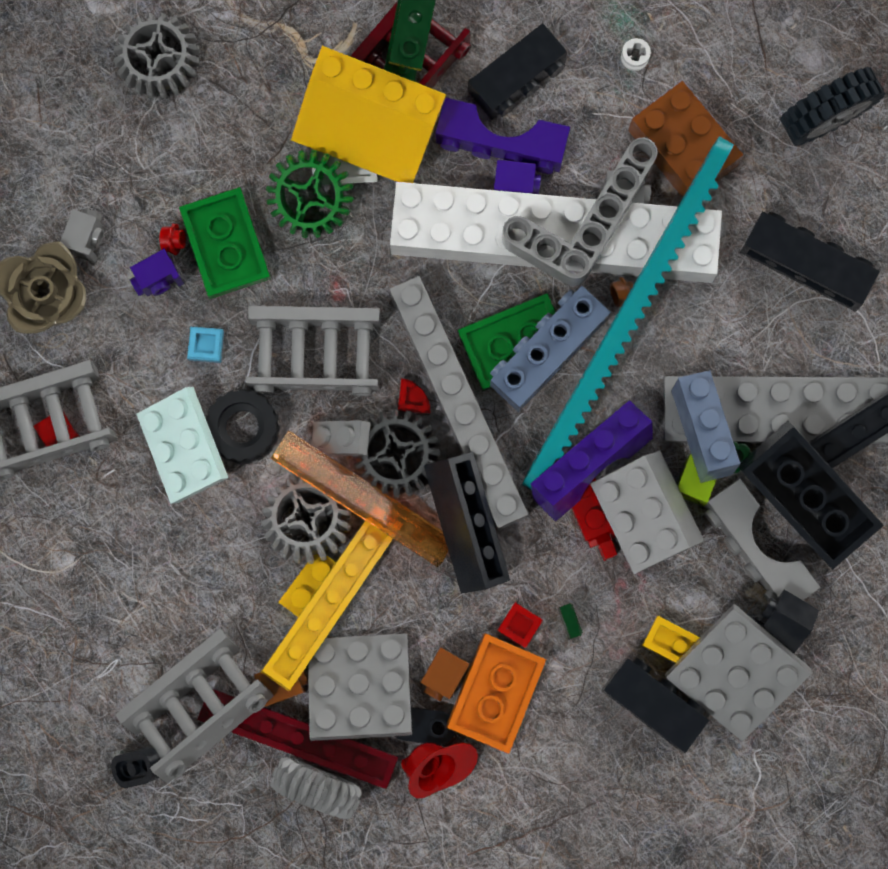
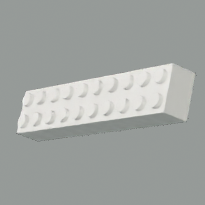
(470, 224)

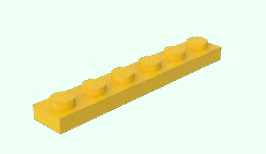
(326, 606)

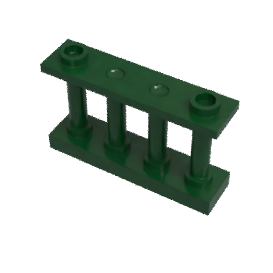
(409, 37)

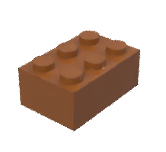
(682, 136)

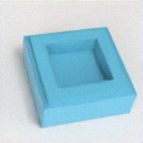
(205, 344)

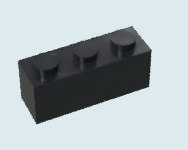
(518, 72)
(656, 703)

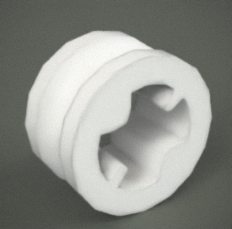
(643, 60)

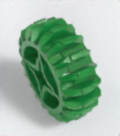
(296, 187)

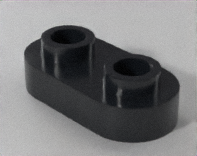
(422, 727)
(134, 767)

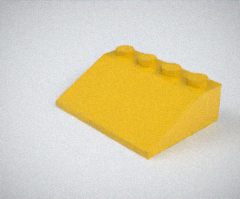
(367, 116)

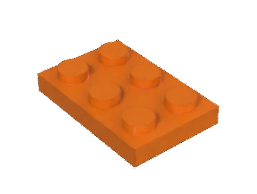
(496, 693)

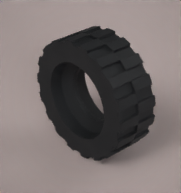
(267, 421)

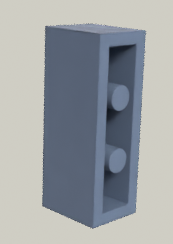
(705, 426)

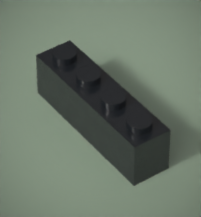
(810, 261)
(467, 523)

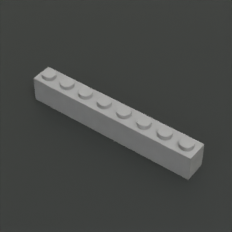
(457, 400)

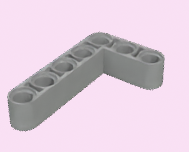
(594, 223)

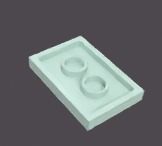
(182, 445)

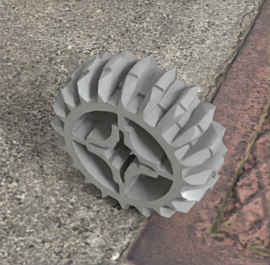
(180, 61)
(295, 525)
(316, 788)

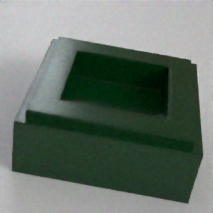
(570, 621)

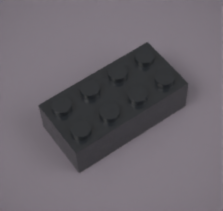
(810, 495)

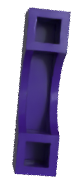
(462, 129)
(567, 479)

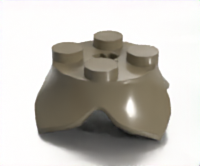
(24, 276)

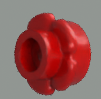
(172, 239)

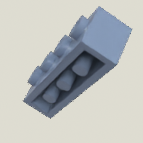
(549, 347)

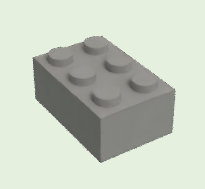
(647, 512)

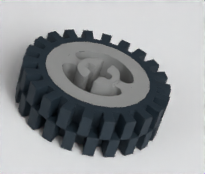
(832, 106)

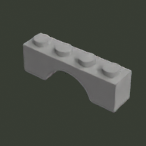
(734, 514)

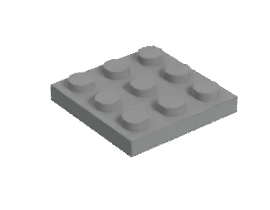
(738, 672)
(360, 688)

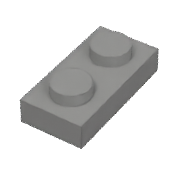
(341, 437)

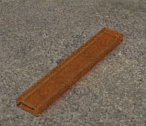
(361, 498)

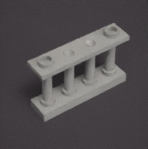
(298, 320)
(49, 388)
(176, 683)

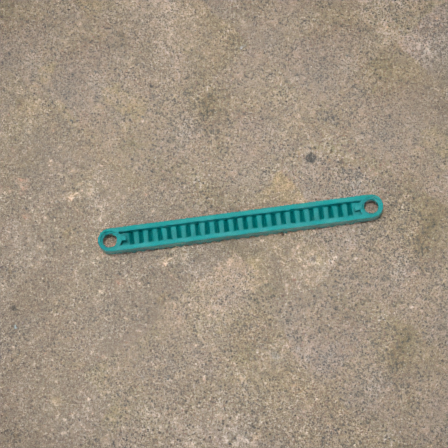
(631, 309)

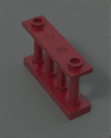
(371, 48)

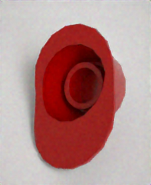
(438, 767)

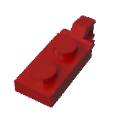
(594, 524)

